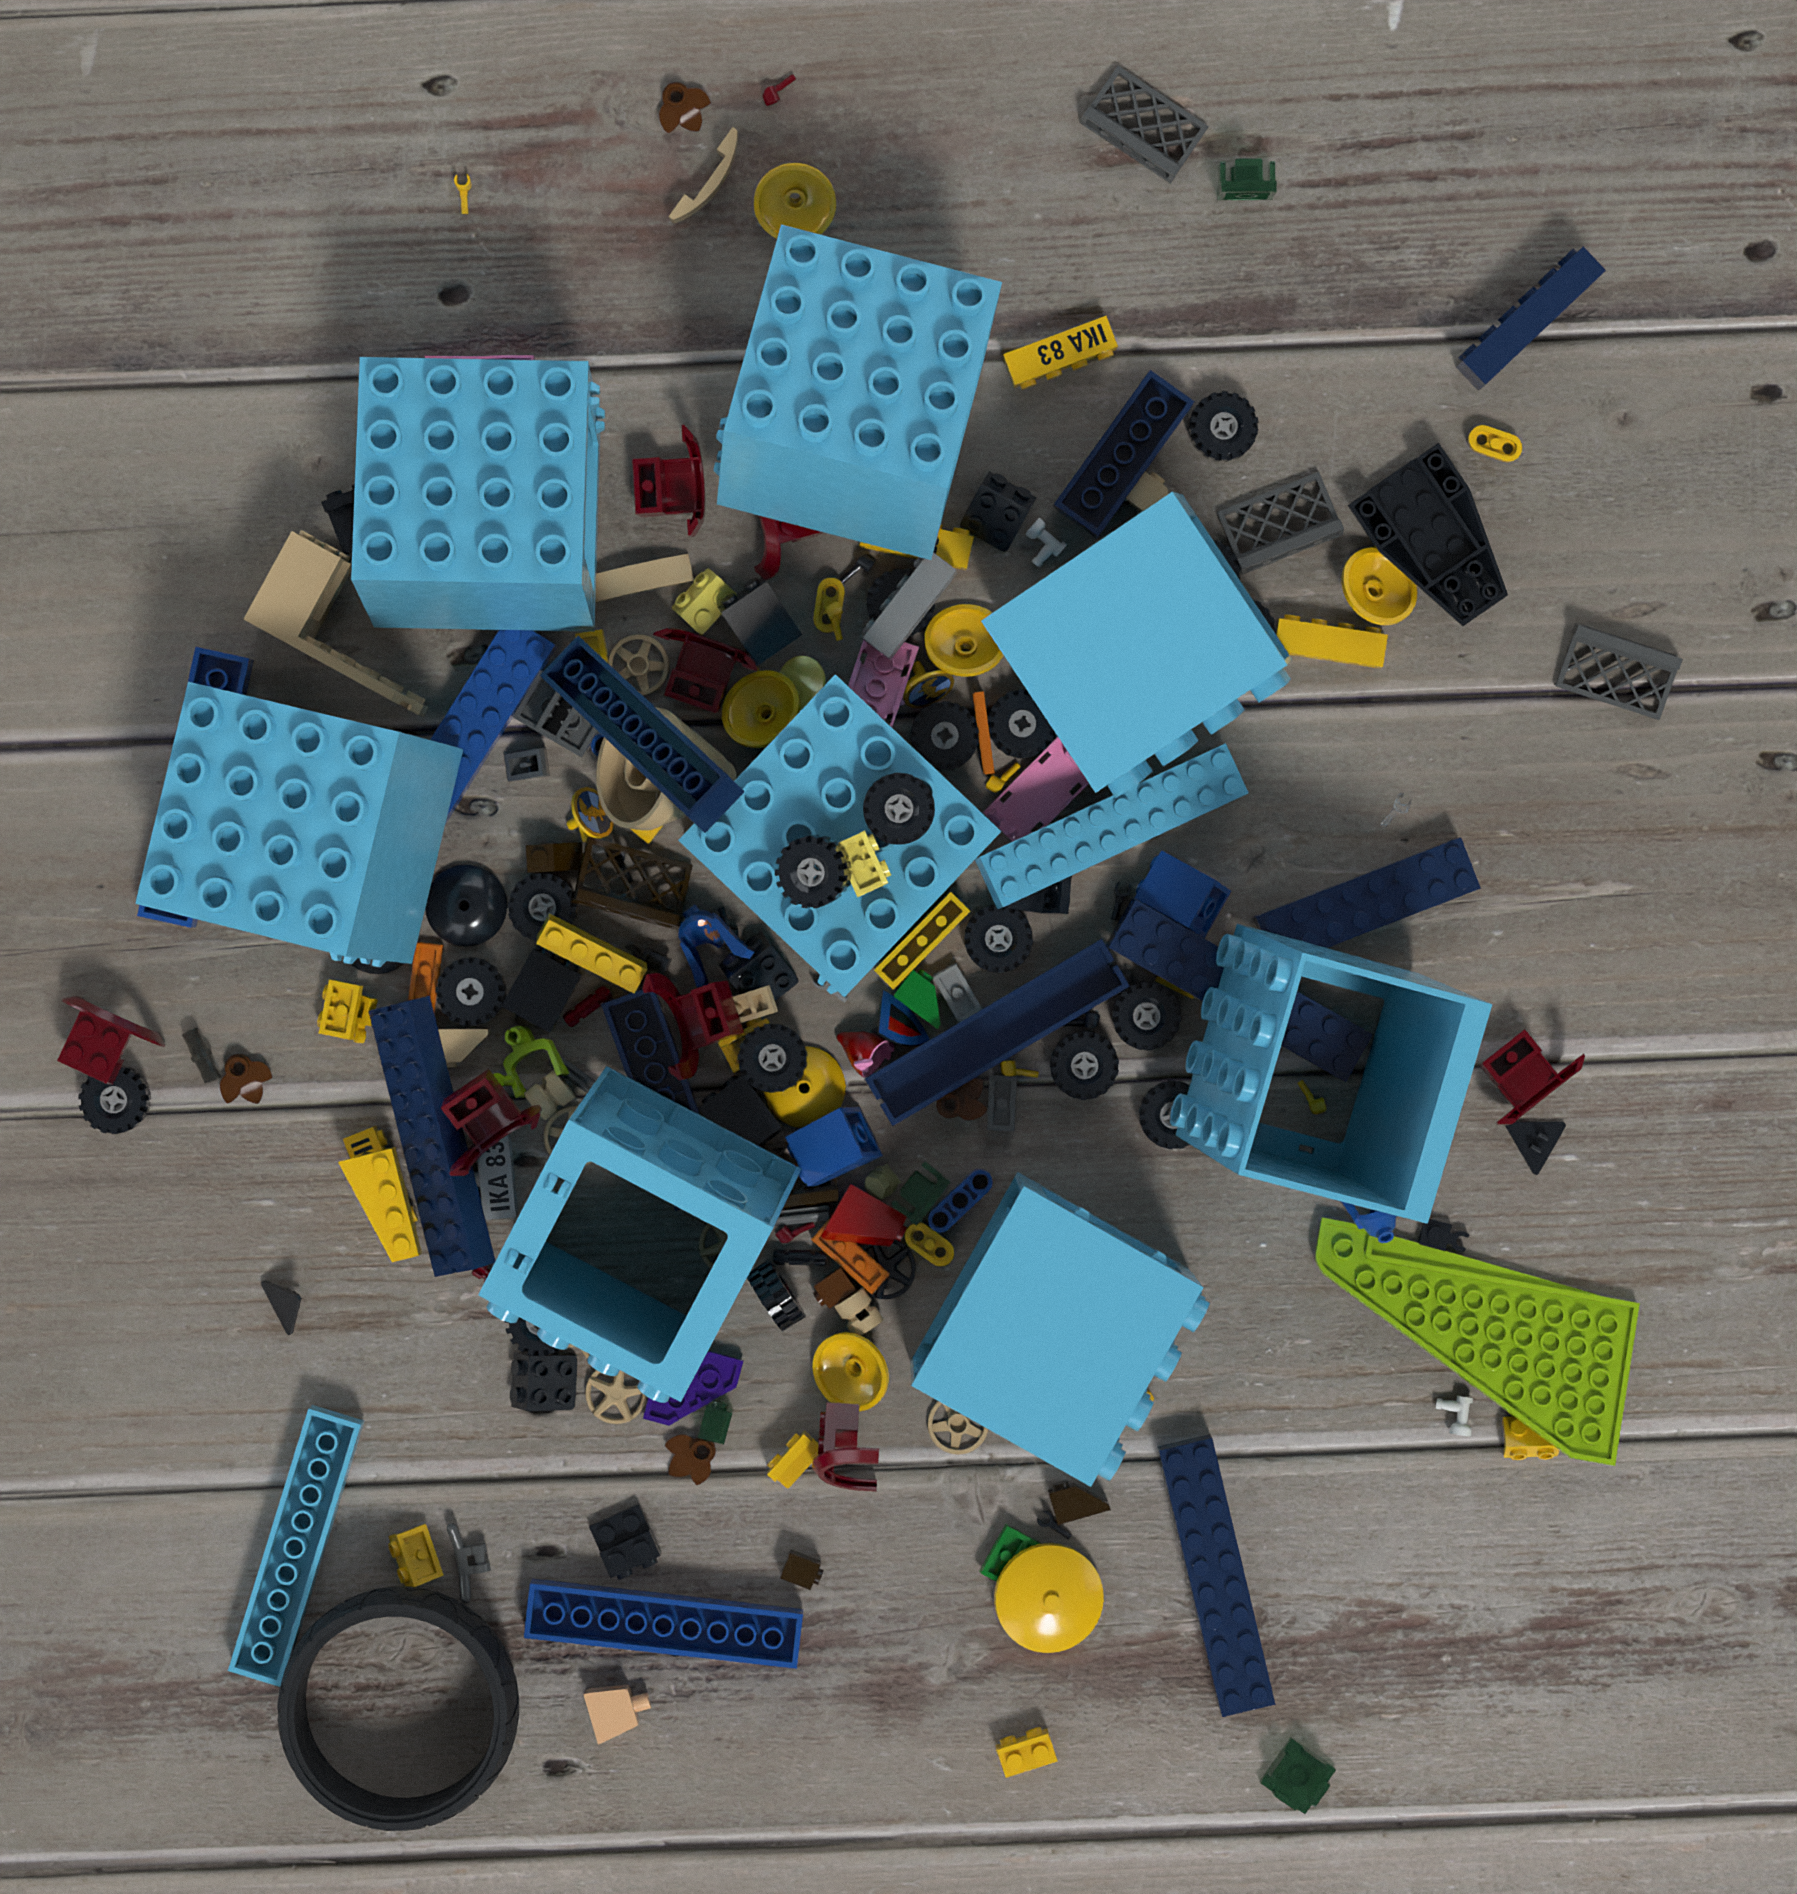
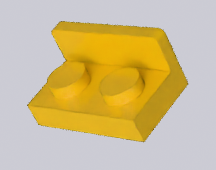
(340, 1009)
(415, 1556)
(1026, 1752)

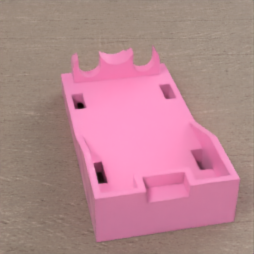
(879, 678)
(1037, 793)

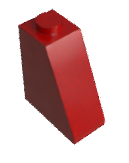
(864, 1220)

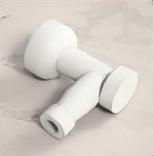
(1051, 546)
(1461, 1406)

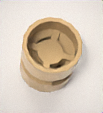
(550, 1094)
(854, 1304)

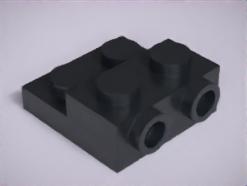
(625, 1542)

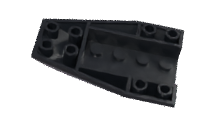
(1433, 534)

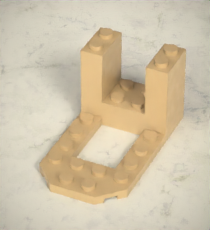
(297, 601)

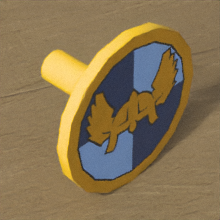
(927, 687)
(589, 815)

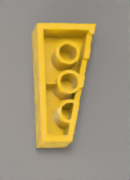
(384, 1198)

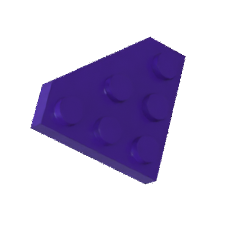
(715, 1377)

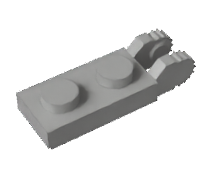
(957, 992)

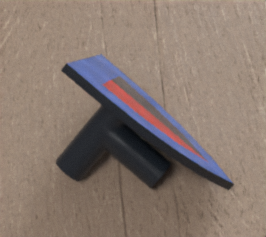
(898, 1023)

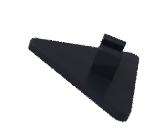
(1535, 1141)
(285, 1304)

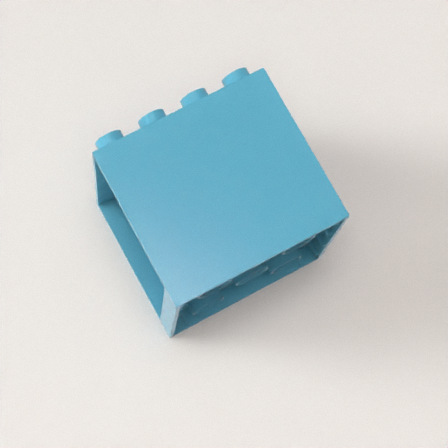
(855, 392)
(477, 493)
(1140, 645)
(816, 785)
(299, 826)
(1405, 1096)
(676, 1159)
(1058, 1331)

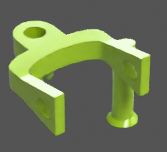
(523, 1044)

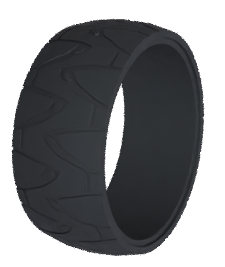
(336, 1791)

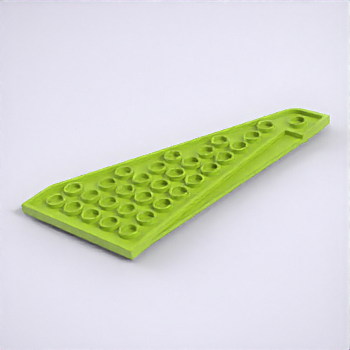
(1521, 1340)

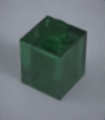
(715, 1422)

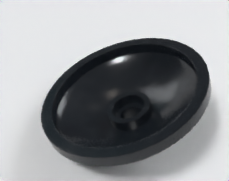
(485, 911)

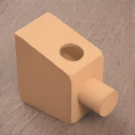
(614, 1710)

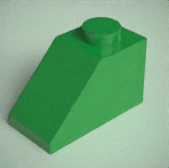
(920, 996)

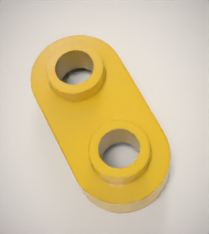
(1494, 442)
(822, 600)
(929, 1243)

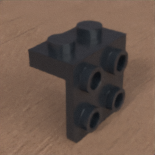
(997, 511)
(341, 513)
(1049, 901)
(760, 970)
(543, 1382)

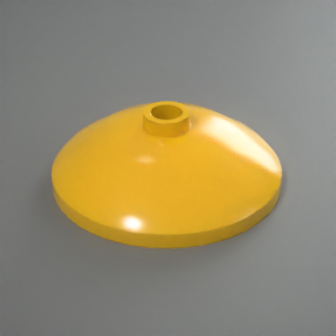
(809, 212)
(1391, 590)
(960, 629)
(752, 701)
(825, 1092)
(842, 1379)

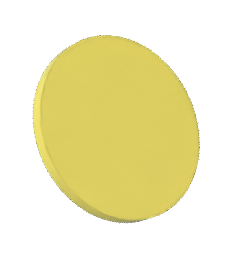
(806, 676)

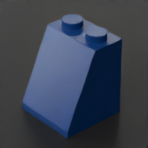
(1182, 893)
(833, 1145)

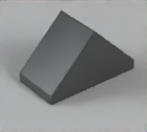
(527, 765)

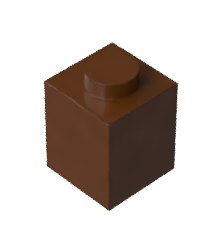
(833, 1288)

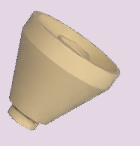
(632, 798)

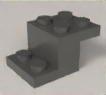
(555, 718)

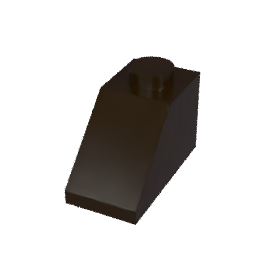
(554, 857)
(1075, 1502)

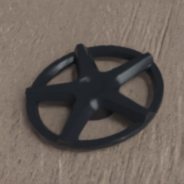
(890, 1265)

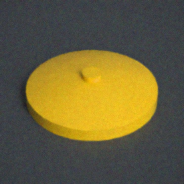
(1048, 1597)

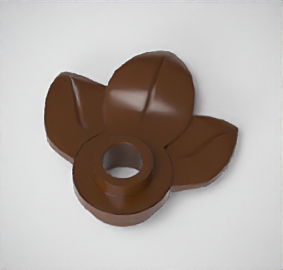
(685, 111)
(244, 1083)
(965, 1101)
(688, 1460)

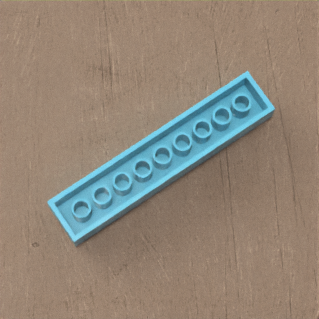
(1111, 826)
(296, 1545)

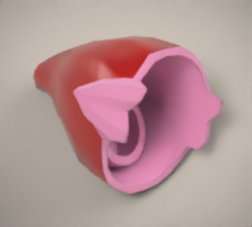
(865, 1050)

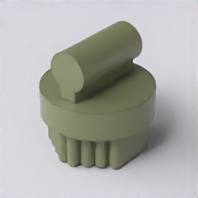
(881, 1182)

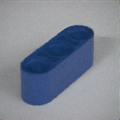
(955, 1213)

